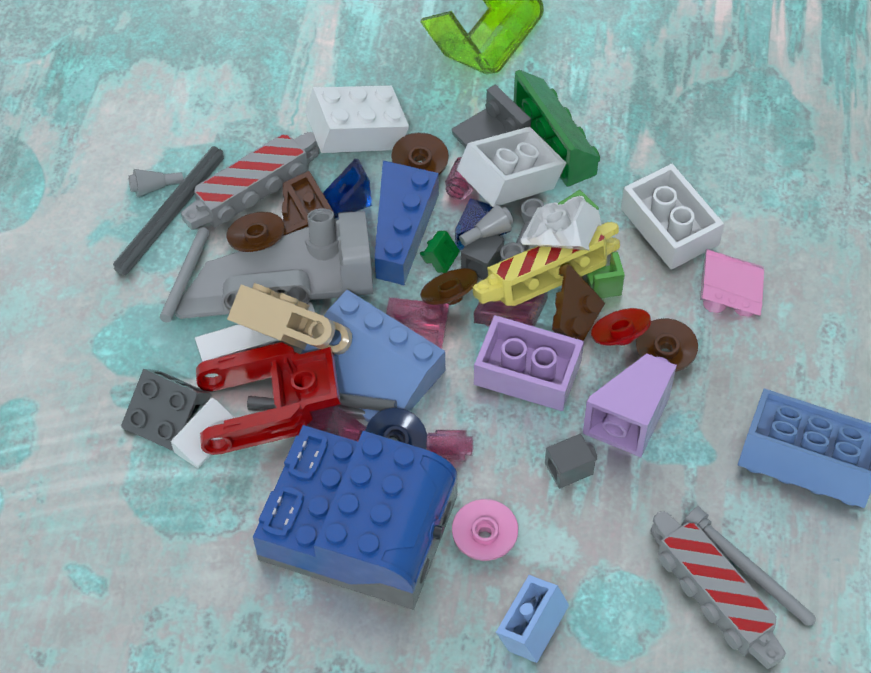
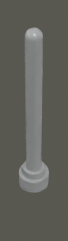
(700, 517)

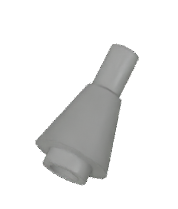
(148, 181)
(495, 222)

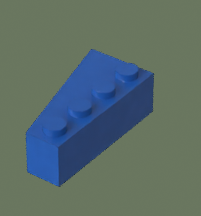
(403, 215)

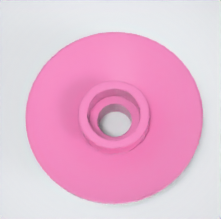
(489, 517)

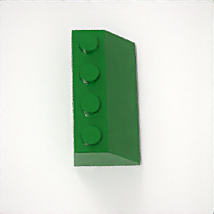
(556, 127)

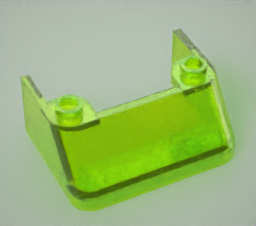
(492, 37)

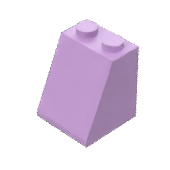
(630, 405)

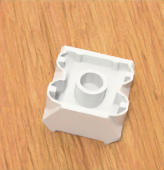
(563, 225)

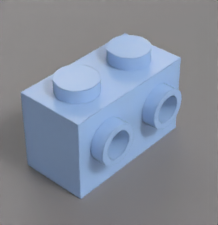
(532, 618)

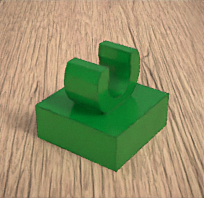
(440, 252)

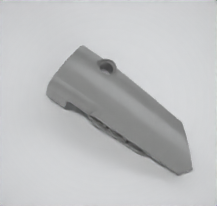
(303, 264)

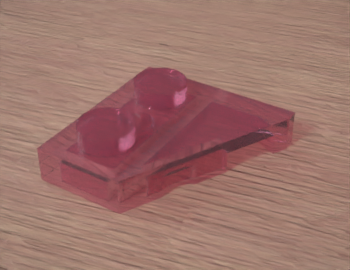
(525, 313)
(422, 318)

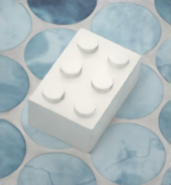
(356, 118)
(511, 166)
(672, 216)

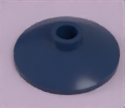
(399, 424)

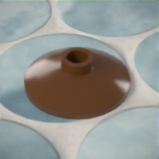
(422, 148)
(255, 231)
(449, 287)
(669, 335)

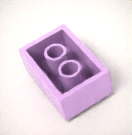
(528, 363)

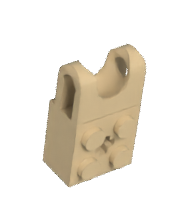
(286, 319)

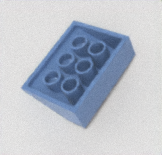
(383, 357)
(810, 448)

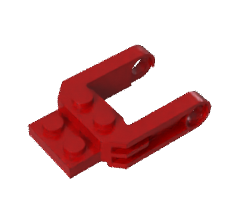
(299, 387)

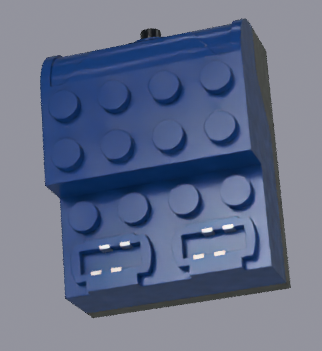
(358, 513)

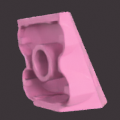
(731, 284)

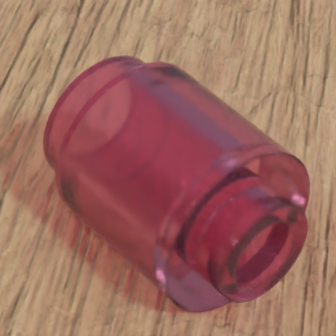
(456, 184)
(451, 444)

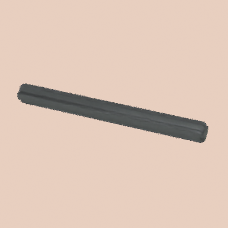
(167, 211)

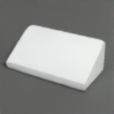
(187, 441)

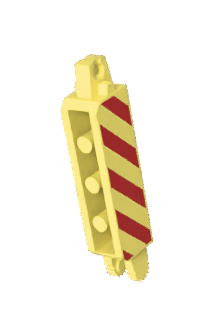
(538, 268)

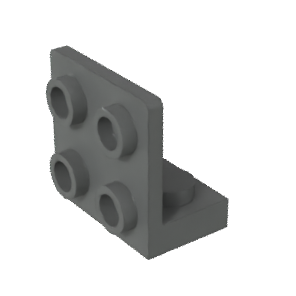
(498, 118)
(161, 406)

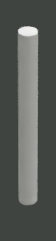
(184, 275)

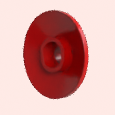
(621, 327)

